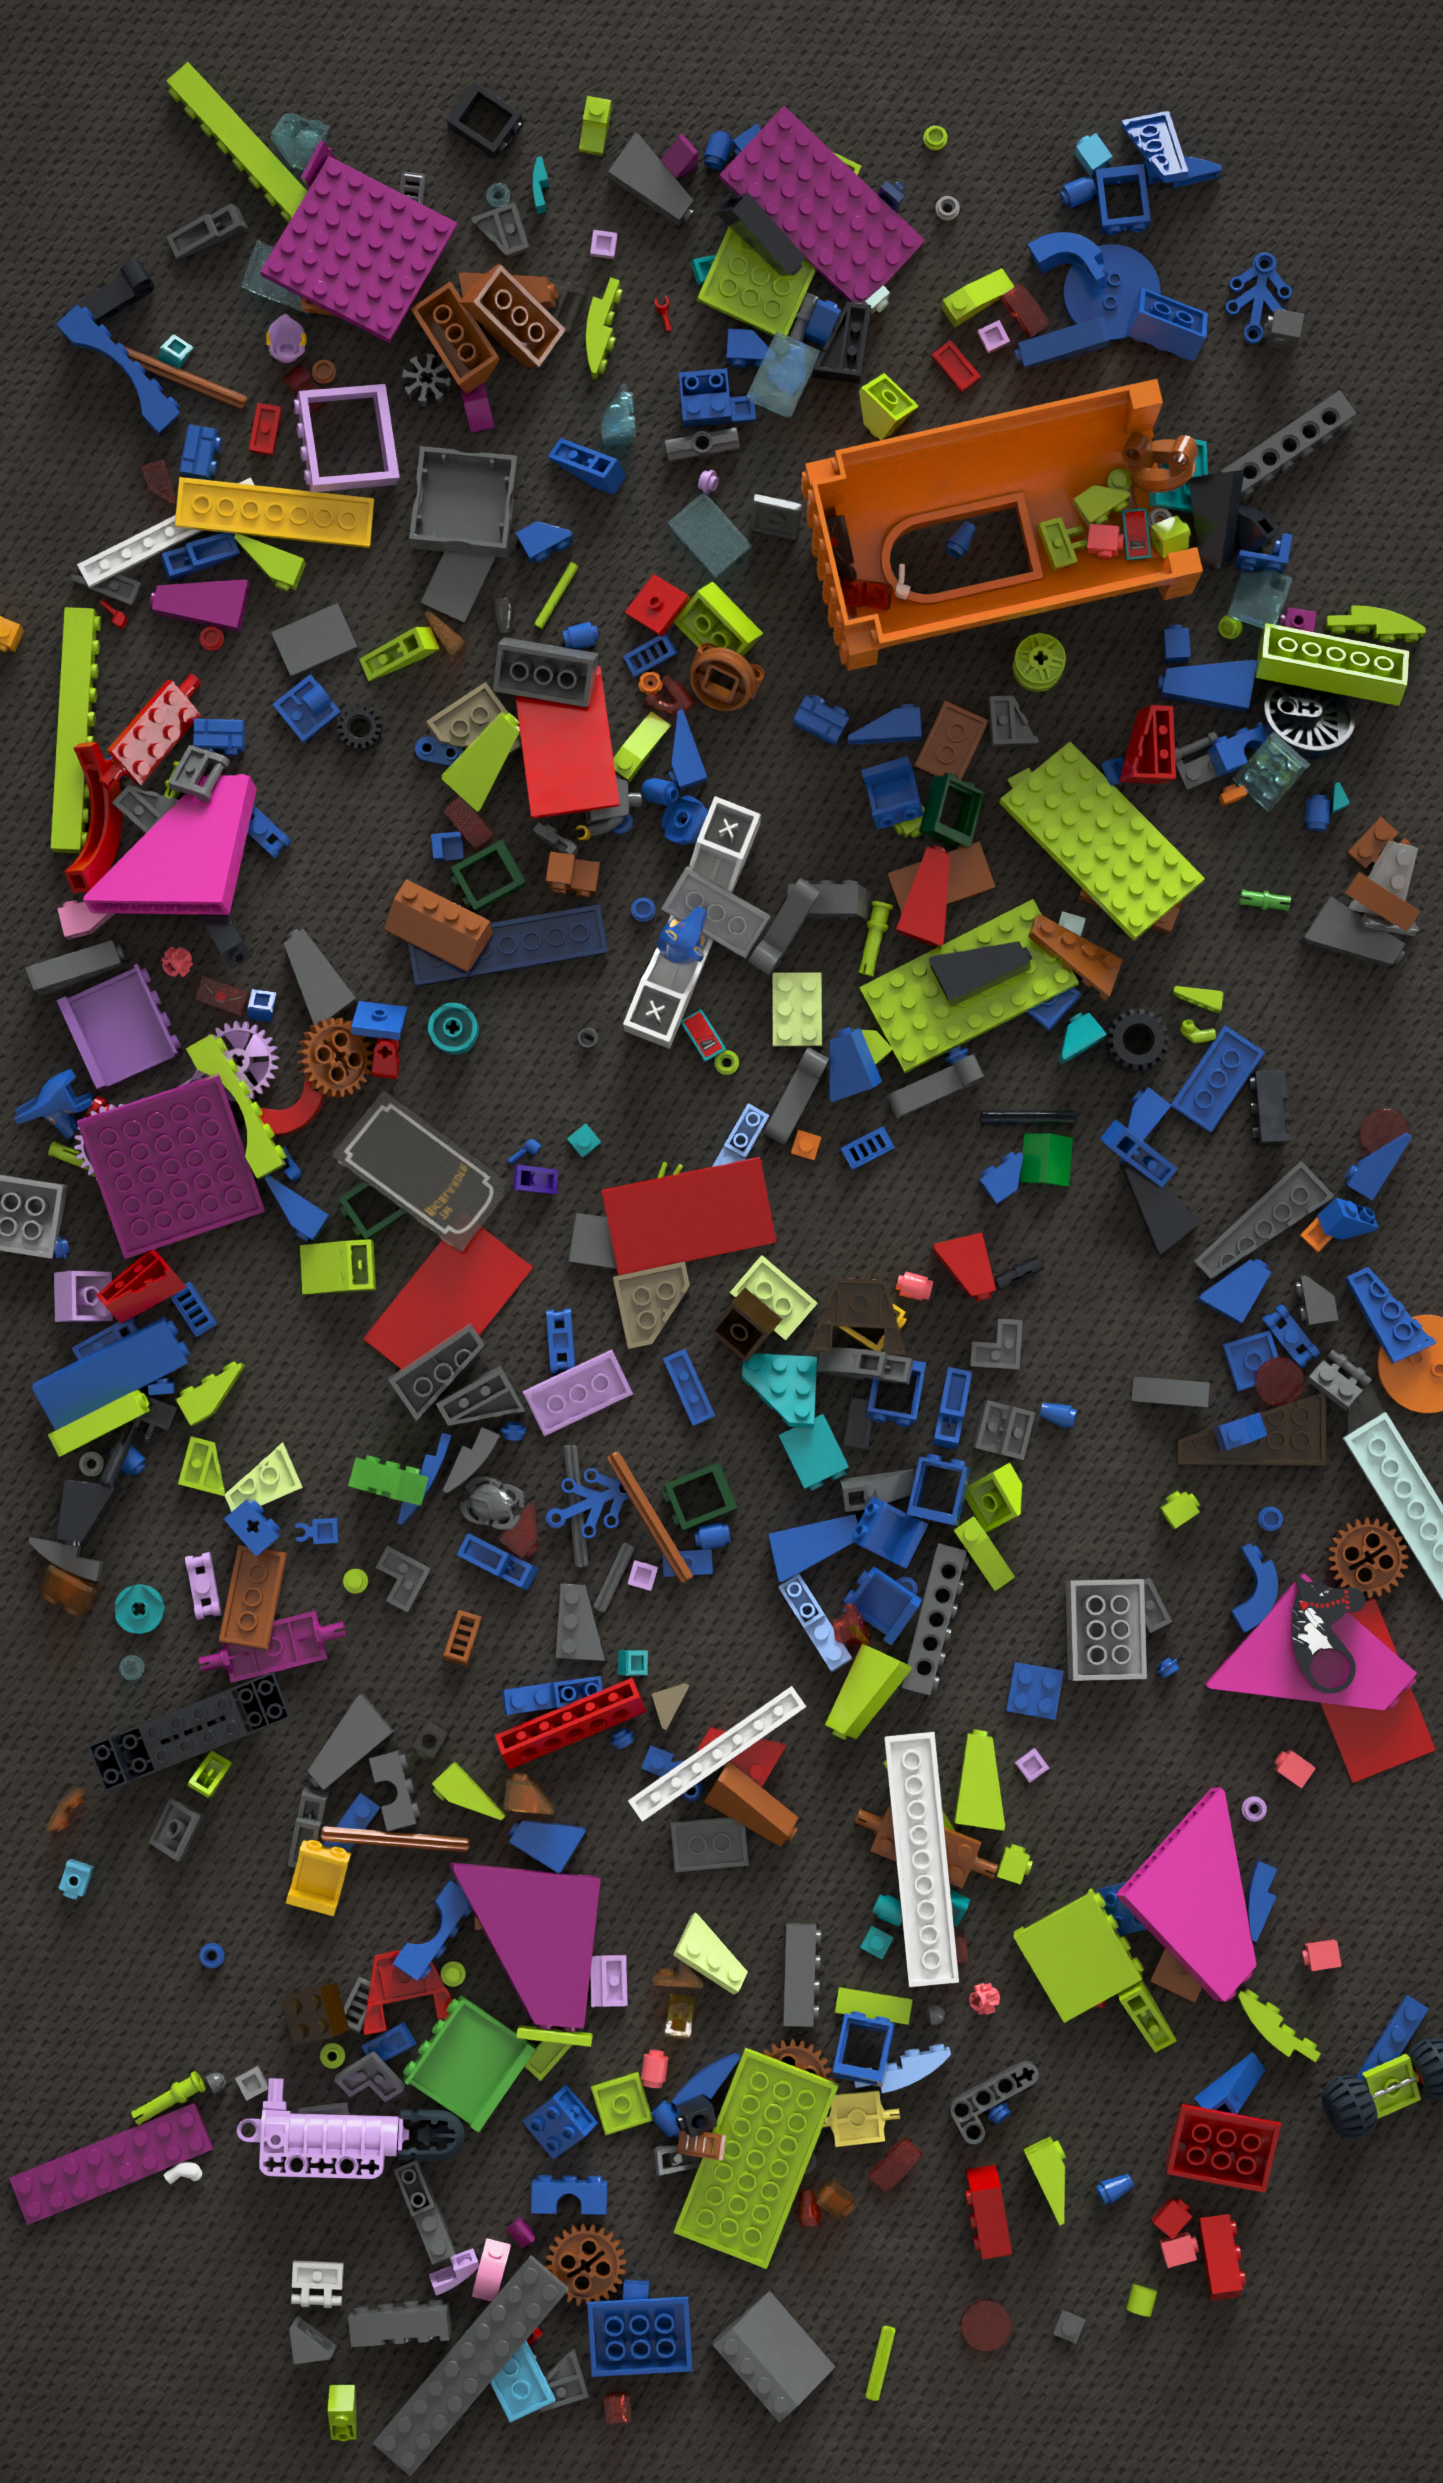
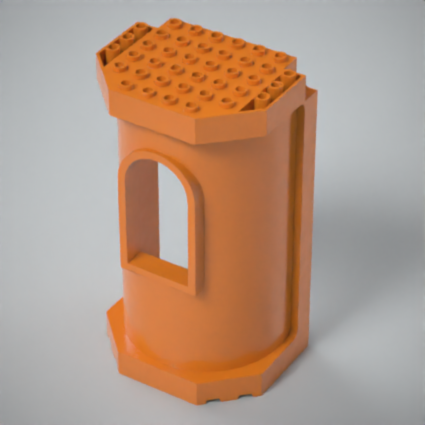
(999, 462)

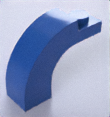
(1069, 249)
(1264, 1593)

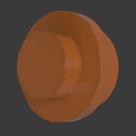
(323, 371)

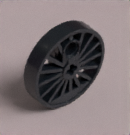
(1310, 717)

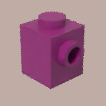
(1298, 619)

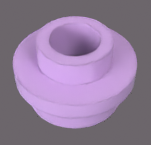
(708, 481)
(1261, 1809)

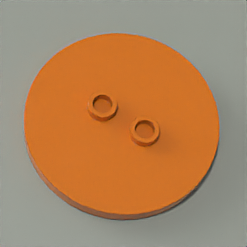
(1417, 1380)

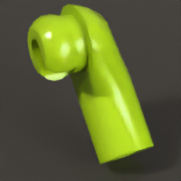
(1195, 1035)

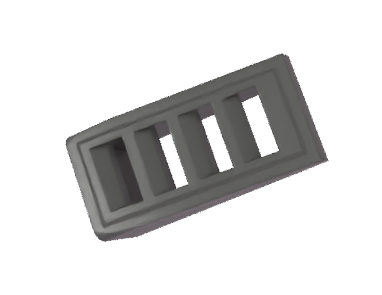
(408, 177)
(356, 2028)

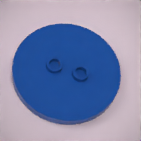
(1126, 275)

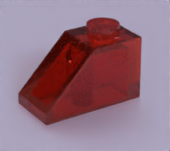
(525, 1535)

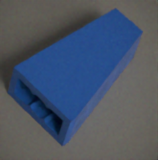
(1063, 343)
(1215, 685)
(808, 1544)

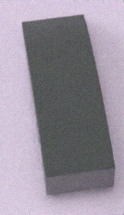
(207, 231)
(1170, 1392)
(471, 1459)
(68, 1558)
(309, 1821)

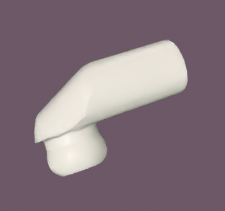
(183, 2169)

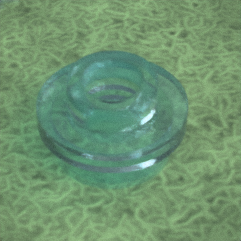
(498, 188)

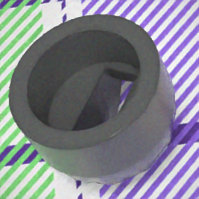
(586, 1042)
(934, 2014)
(216, 2082)

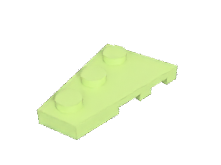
(267, 1481)
(709, 1956)

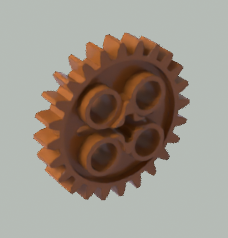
(334, 1058)
(1356, 1538)
(803, 2057)
(572, 2245)

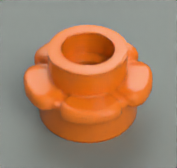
(647, 677)

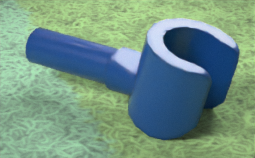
(531, 1146)
(293, 1171)

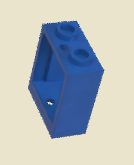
(1115, 176)
(901, 1419)
(954, 1465)
(860, 2074)

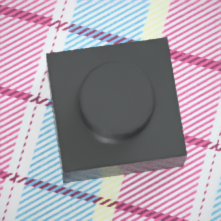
(1068, 2326)

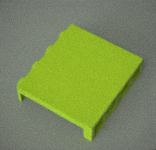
(1079, 1955)

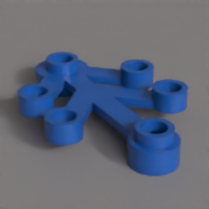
(1258, 293)
(595, 1501)

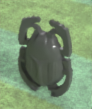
(491, 1503)

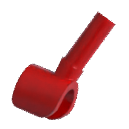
(664, 313)
(119, 618)

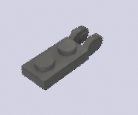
(116, 587)

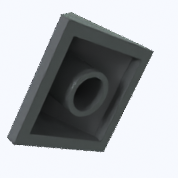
(176, 1829)
(308, 2343)

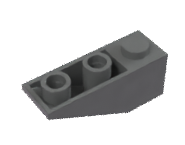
(889, 1486)

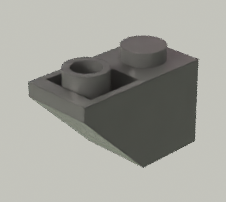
(1317, 1302)

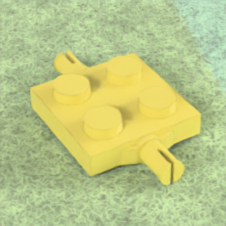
(858, 2118)

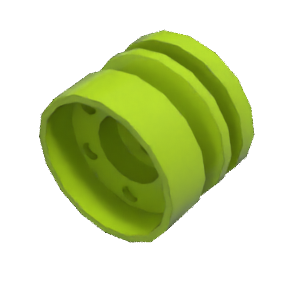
(1026, 667)

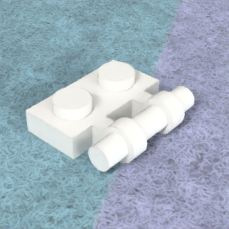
(317, 2276)

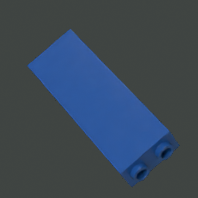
(111, 1372)

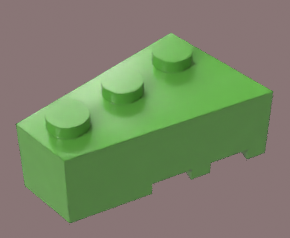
(388, 1480)

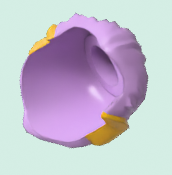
(286, 339)

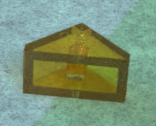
(680, 2016)

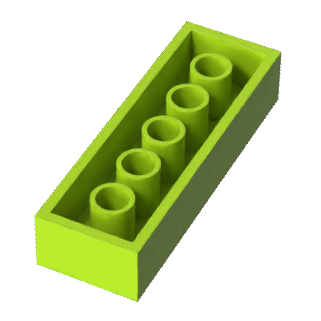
(1332, 664)

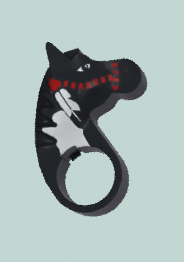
(1311, 1620)

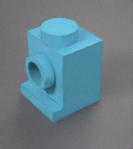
(79, 1870)

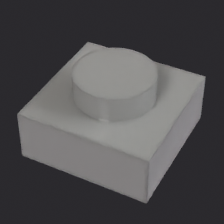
(252, 2083)

